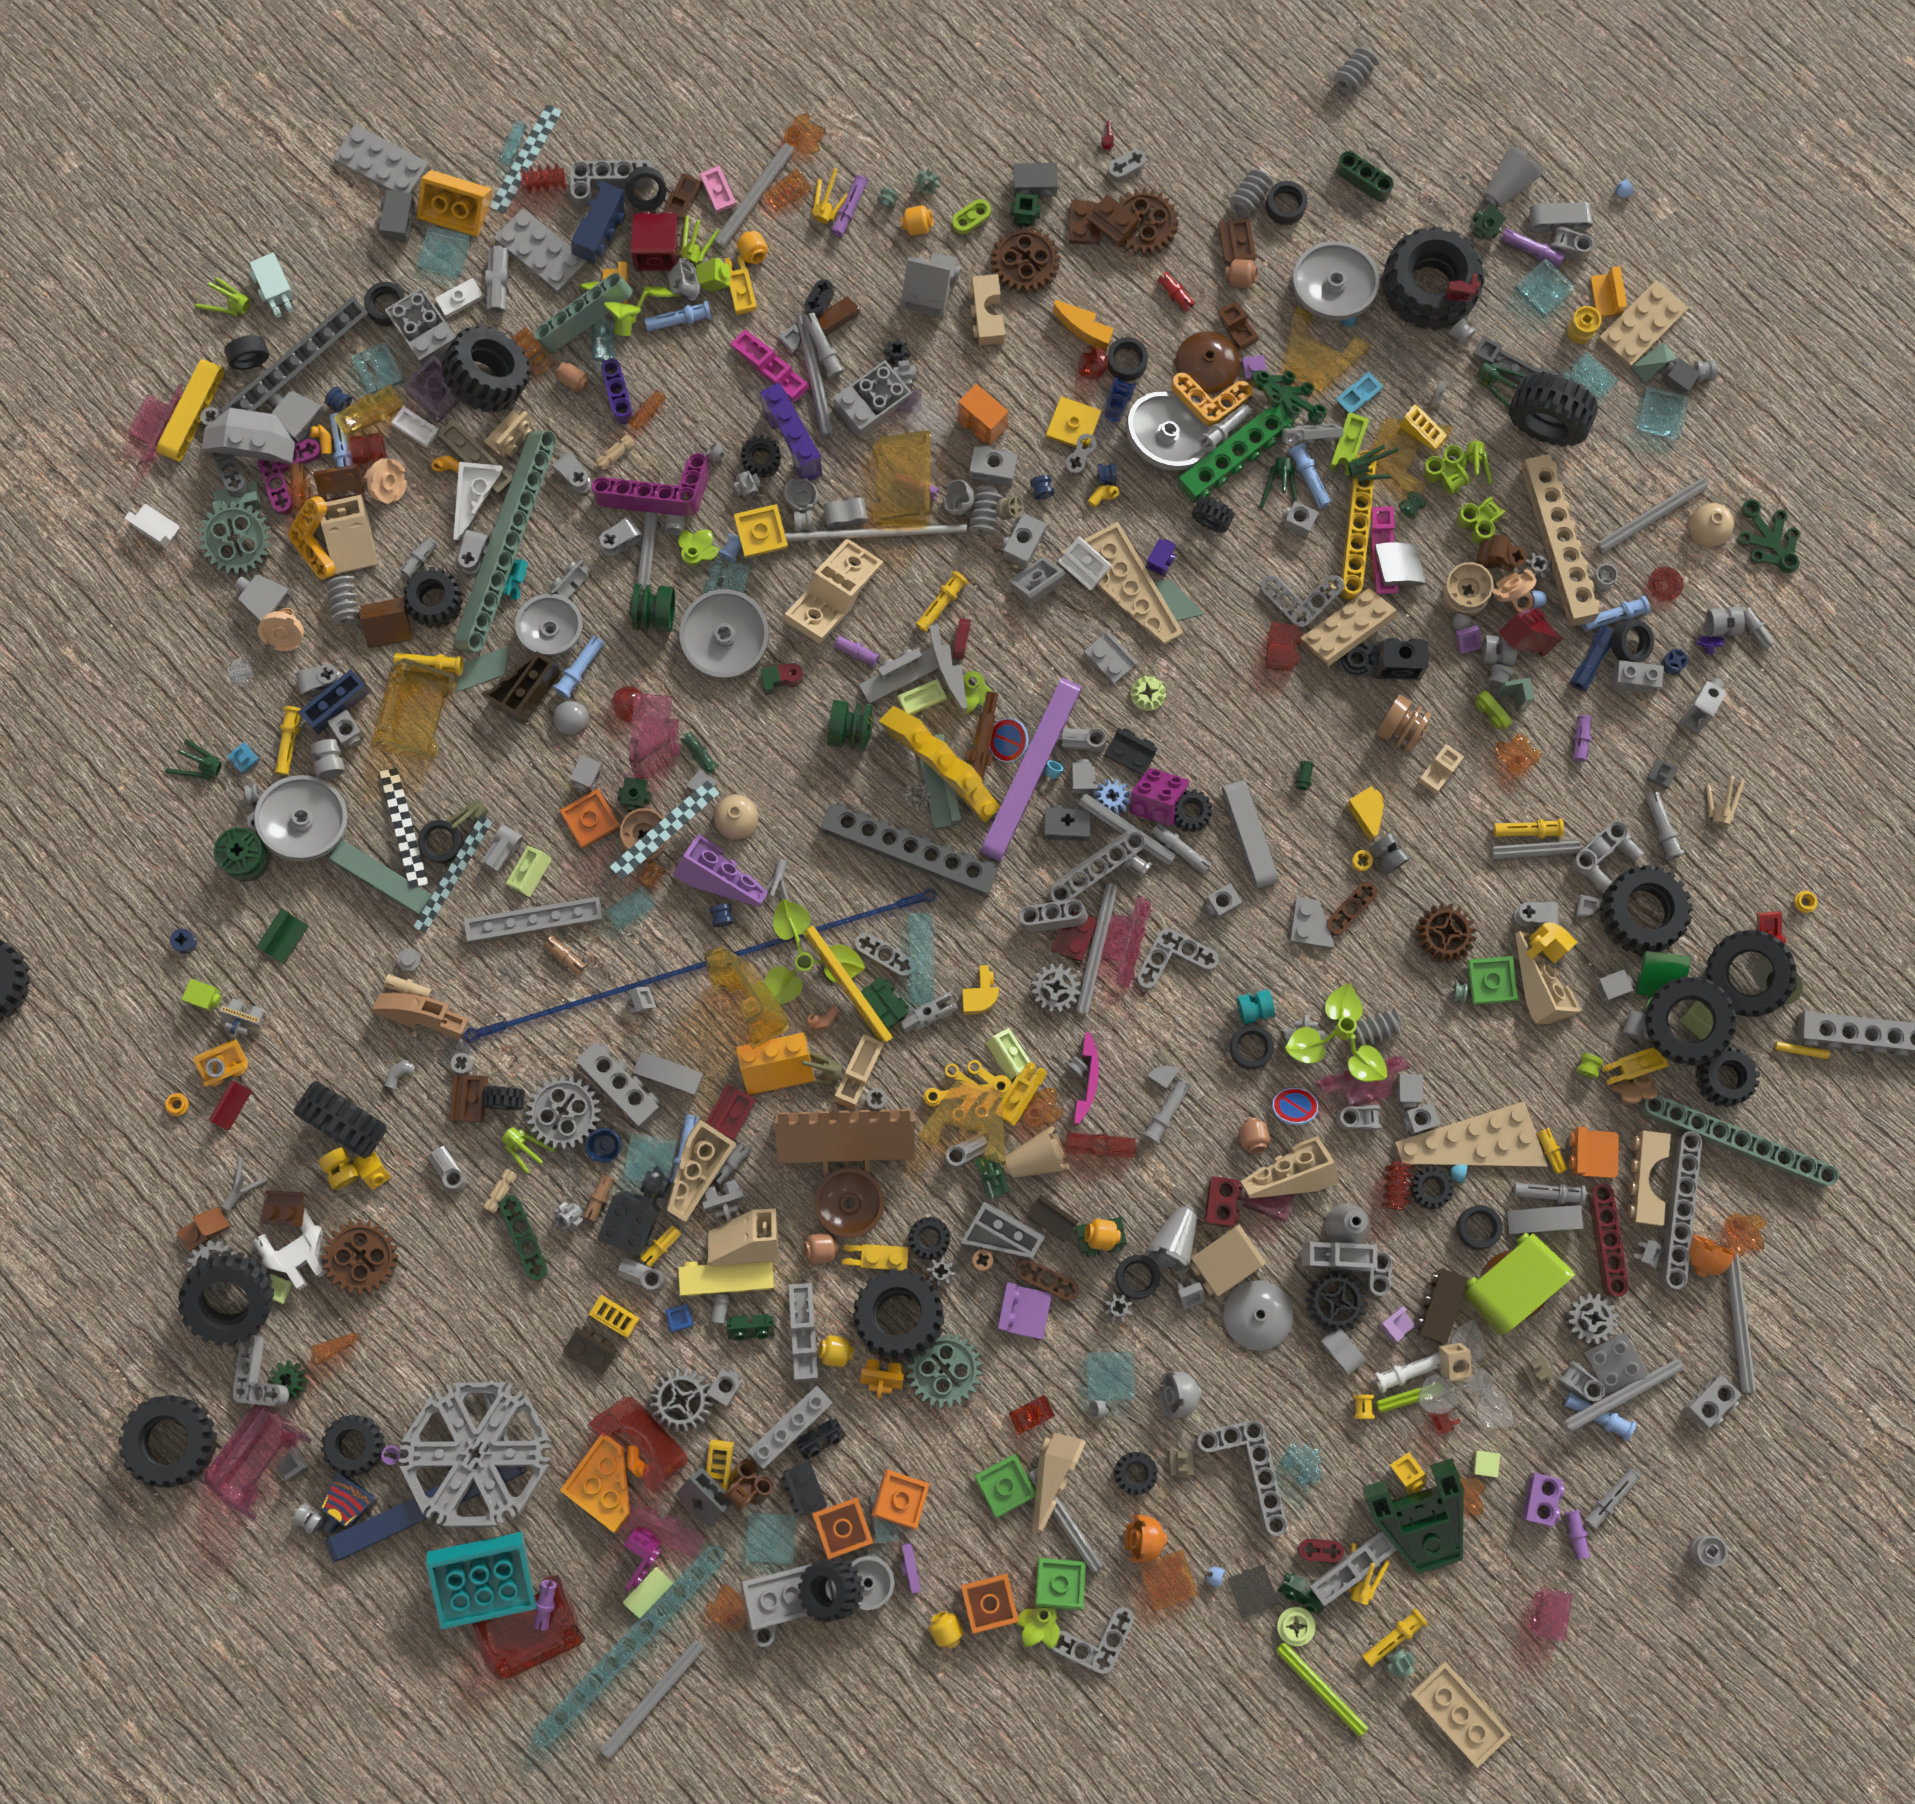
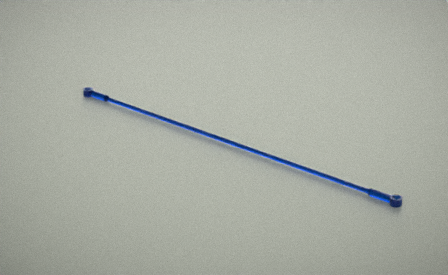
(500, 1026)

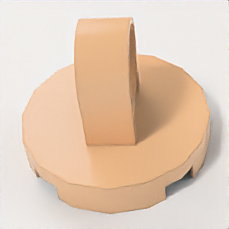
(386, 480)
(1514, 587)
(281, 630)

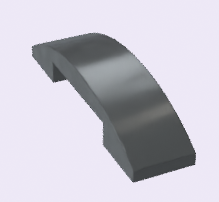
(1492, 352)

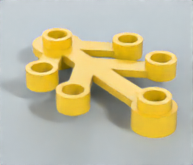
(981, 1072)

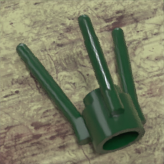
(1491, 373)
(1359, 466)
(1282, 470)
(209, 766)

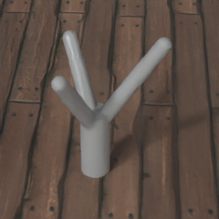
(778, 879)
(237, 1191)

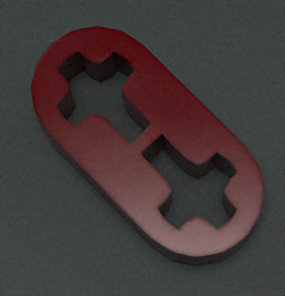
(961, 639)
(1319, 1543)

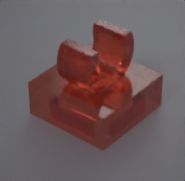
(1443, 1422)

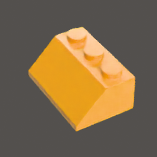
(453, 202)
(775, 1064)

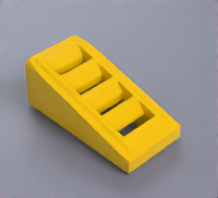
(1411, 425)
(630, 1326)
(724, 1446)

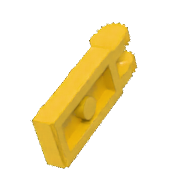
(741, 288)
(1636, 1065)
(1021, 1092)
(878, 1257)

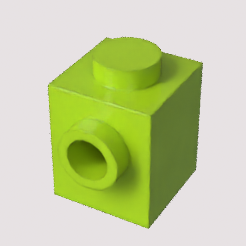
(713, 275)
(202, 995)

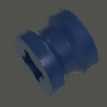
(337, 399)
(1106, 474)
(1042, 487)
(1678, 657)
(721, 915)
(187, 944)

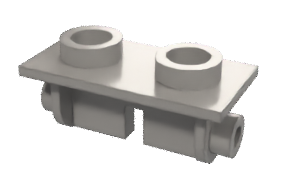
(574, 574)

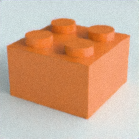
(982, 415)
(842, 1528)
(989, 1603)

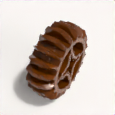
(1441, 951)

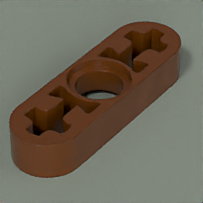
(1357, 893)
(1060, 1293)

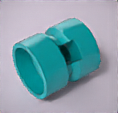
(1255, 1007)

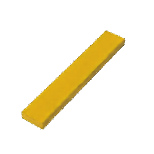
(847, 984)

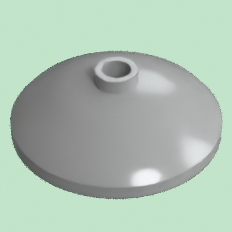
(548, 613)
(1241, 1317)

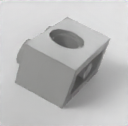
(983, 472)
(1023, 552)

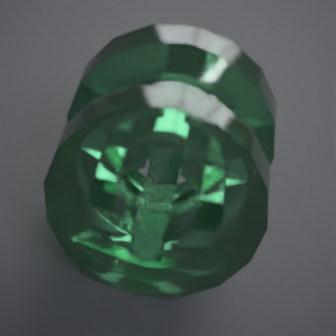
(1412, 505)

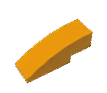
(1083, 324)

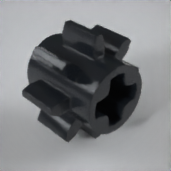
(896, 347)

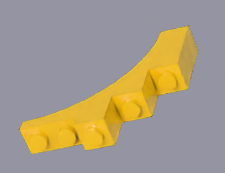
(939, 756)

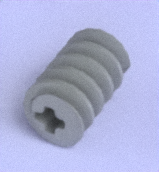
(1355, 70)
(1250, 192)
(984, 511)
(341, 601)
(1377, 1028)

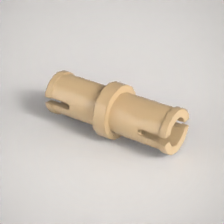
(406, 986)

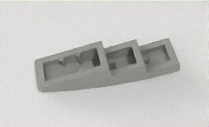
(950, 674)
(803, 1332)
(1352, 1568)

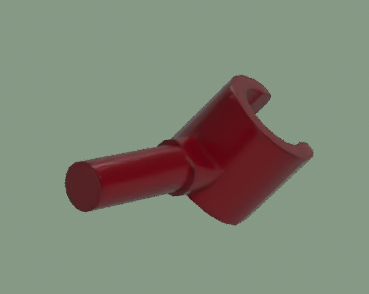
(1107, 141)

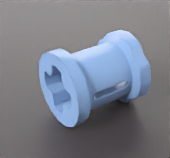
(731, 548)

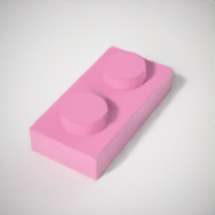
(718, 189)

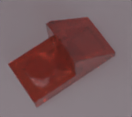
(1031, 1414)

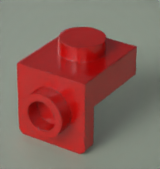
(1771, 923)

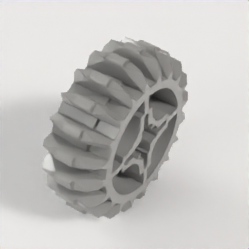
(672, 1381)

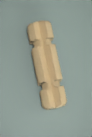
(615, 452)
(500, 1190)

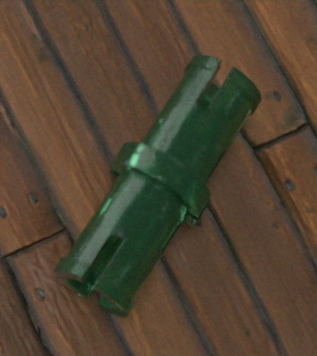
(699, 752)

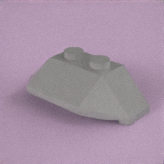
(250, 436)

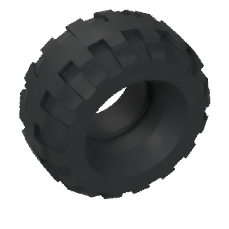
(1435, 250)

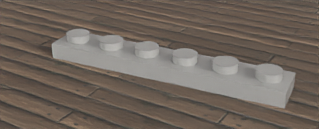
(533, 919)

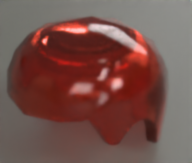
(1093, 364)
(623, 702)

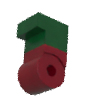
(781, 675)

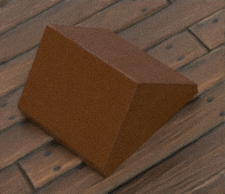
(385, 622)

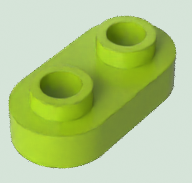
(970, 217)
(1496, 713)

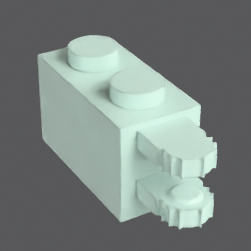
(272, 282)

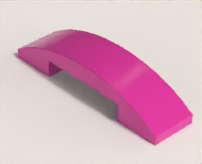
(1381, 532)
(1088, 1052)

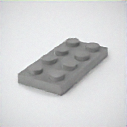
(380, 161)
(540, 250)
(775, 1597)

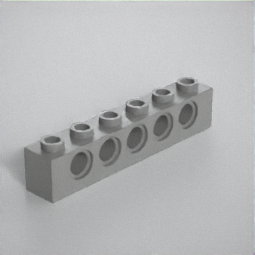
(1809, 1033)

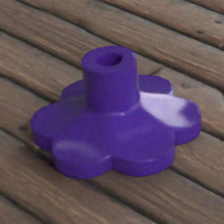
(1710, 643)

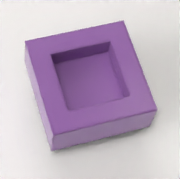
(1252, 364)
(1468, 639)

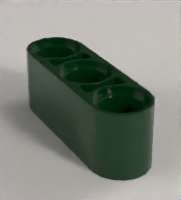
(1362, 167)

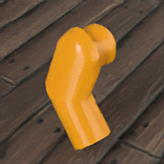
(324, 437)
(445, 463)
(634, 1464)

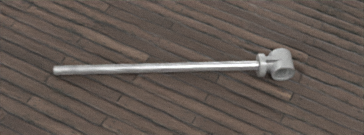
(876, 532)

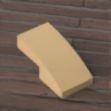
(1440, 769)

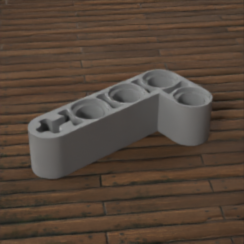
(591, 179)
(1382, 1275)

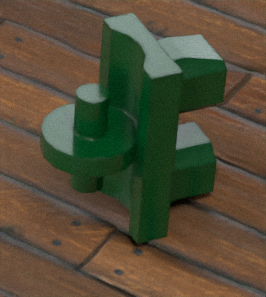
(992, 1177)

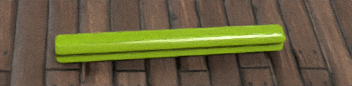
(1321, 1689)

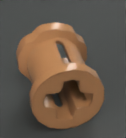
(984, 1253)

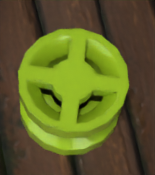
(1589, 1065)

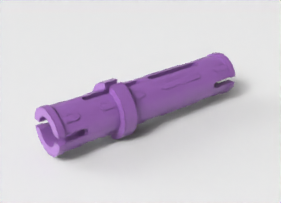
(845, 213)
(1527, 245)

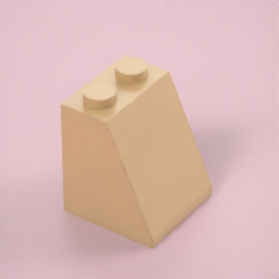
(1226, 1262)

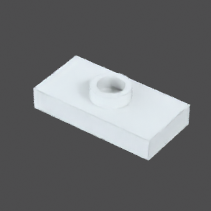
(459, 298)
(415, 427)

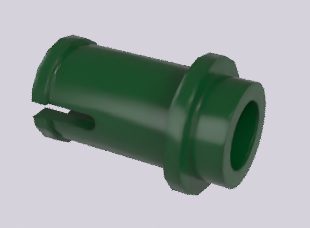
(1303, 780)

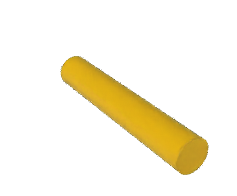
(1802, 1050)

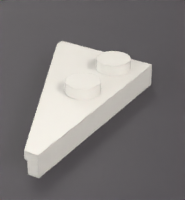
(472, 489)

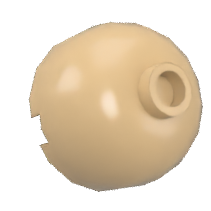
(1711, 525)
(736, 817)

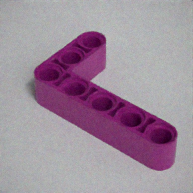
(655, 497)

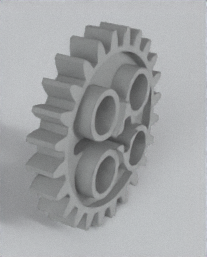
(582, 1121)

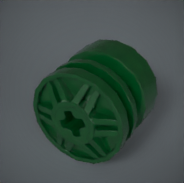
(654, 608)
(849, 725)
(251, 861)

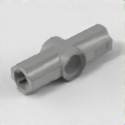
(497, 280)

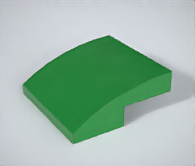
(1659, 969)

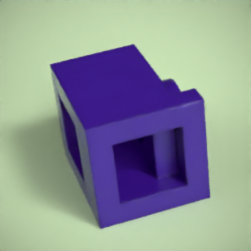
(1161, 556)

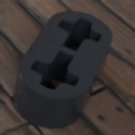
(815, 297)

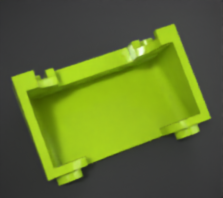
(1517, 1284)

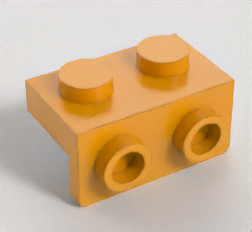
(232, 1057)

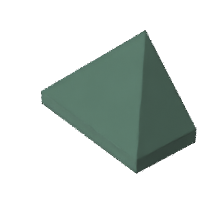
(1653, 363)

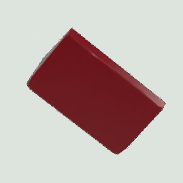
(230, 1105)

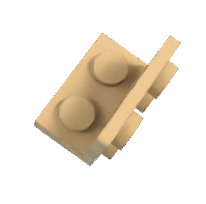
(509, 434)

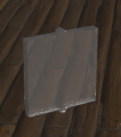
(929, 416)

